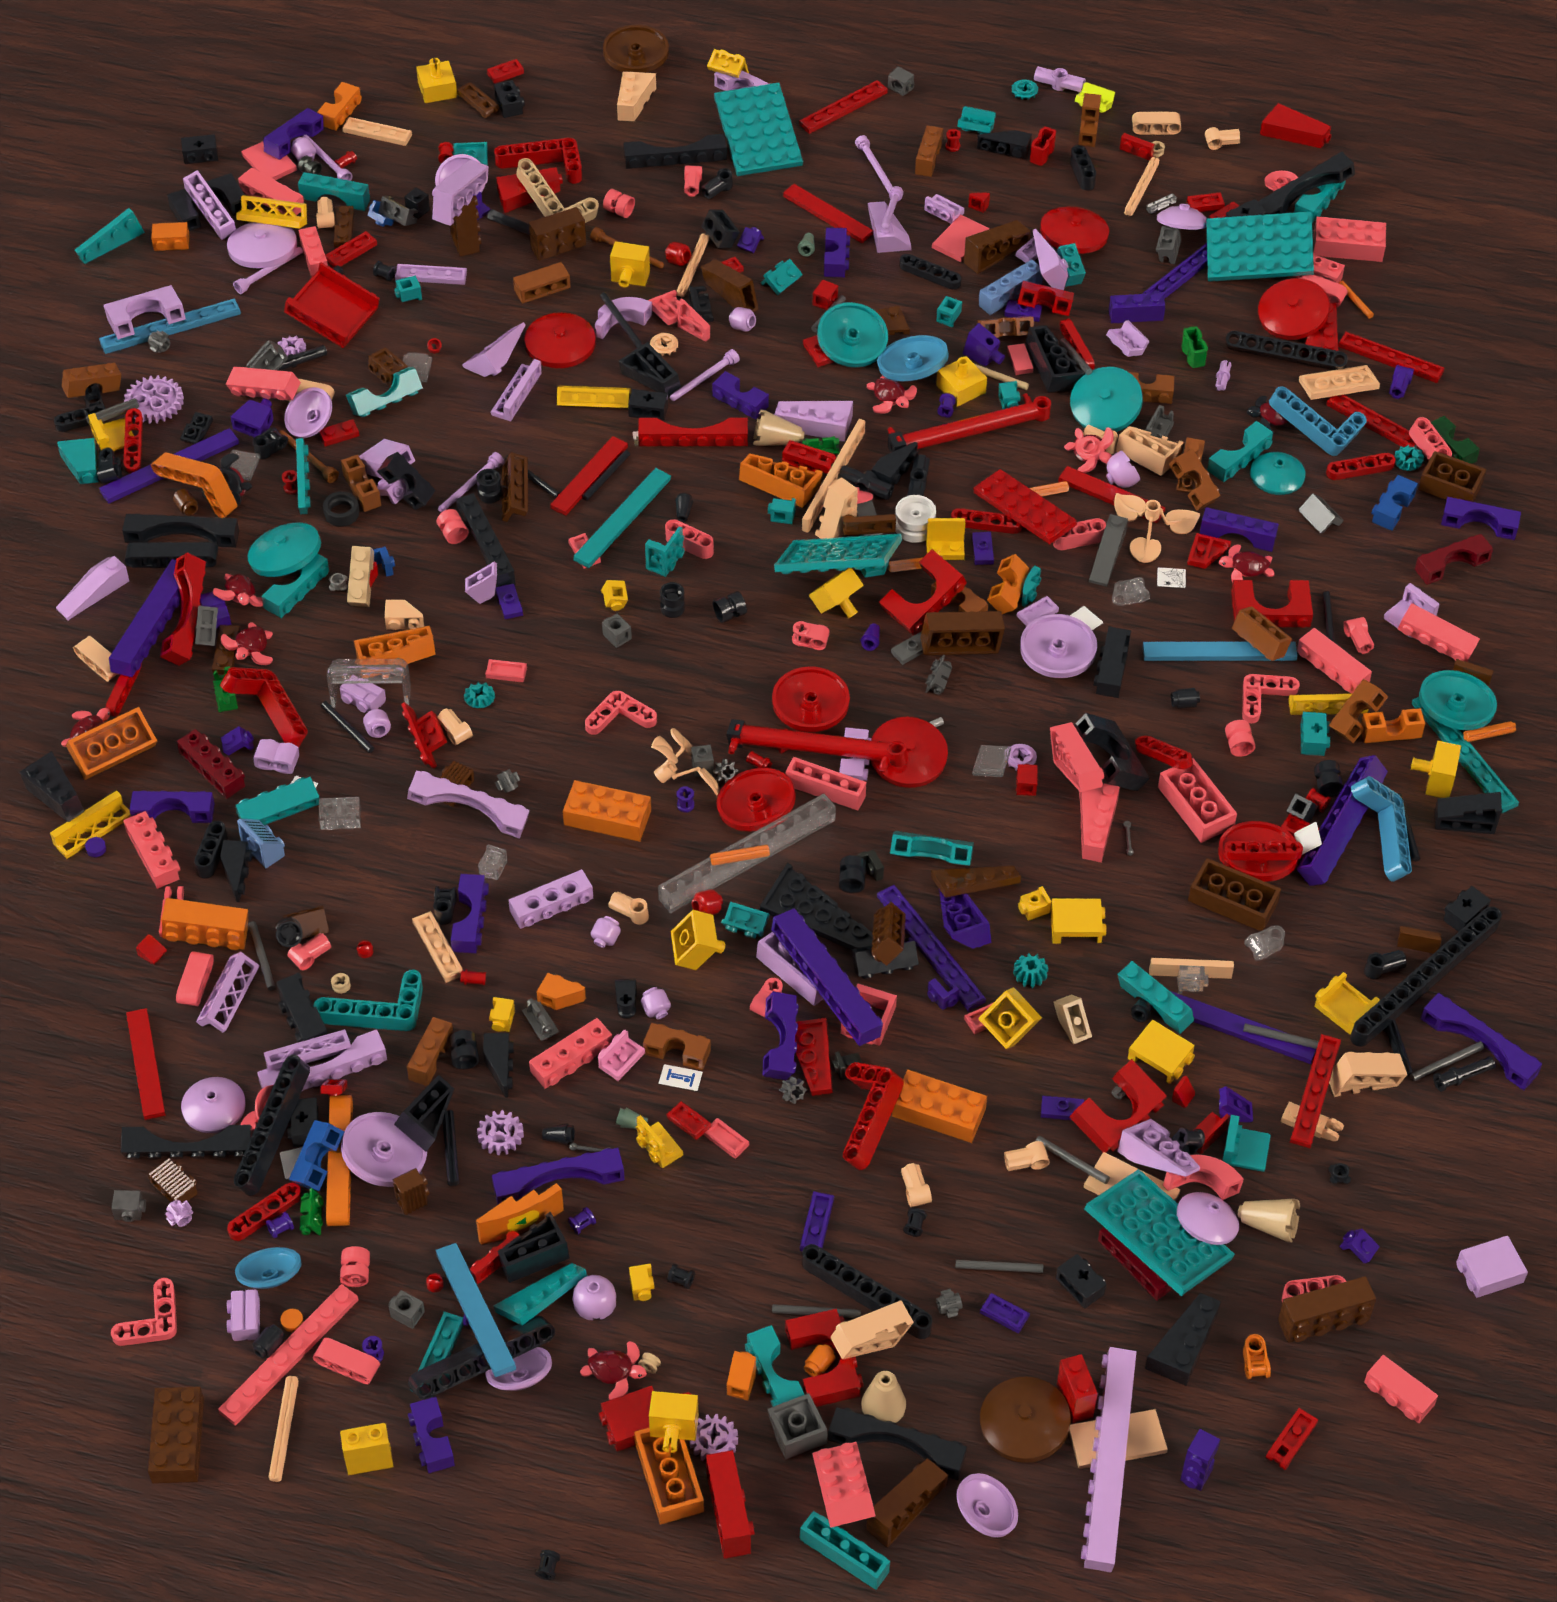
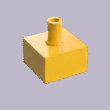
(436, 81)
(630, 264)
(962, 380)
(837, 592)
(1440, 769)
(695, 940)
(1010, 1018)
(673, 1418)

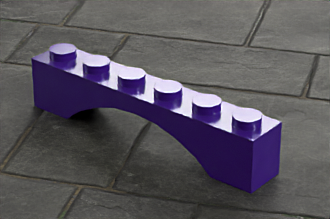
(1448, 1017)
(600, 1166)

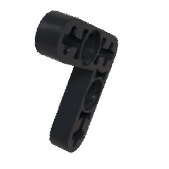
(72, 415)

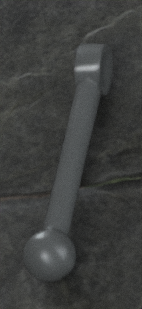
(1127, 825)
(573, 1146)

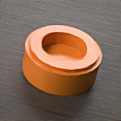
(291, 1319)

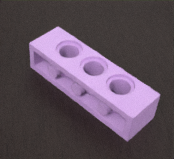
(209, 205)
(565, 892)

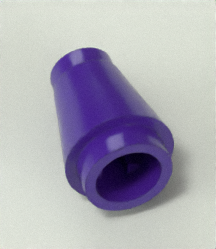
(870, 639)

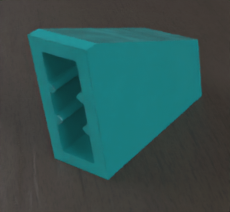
(80, 458)

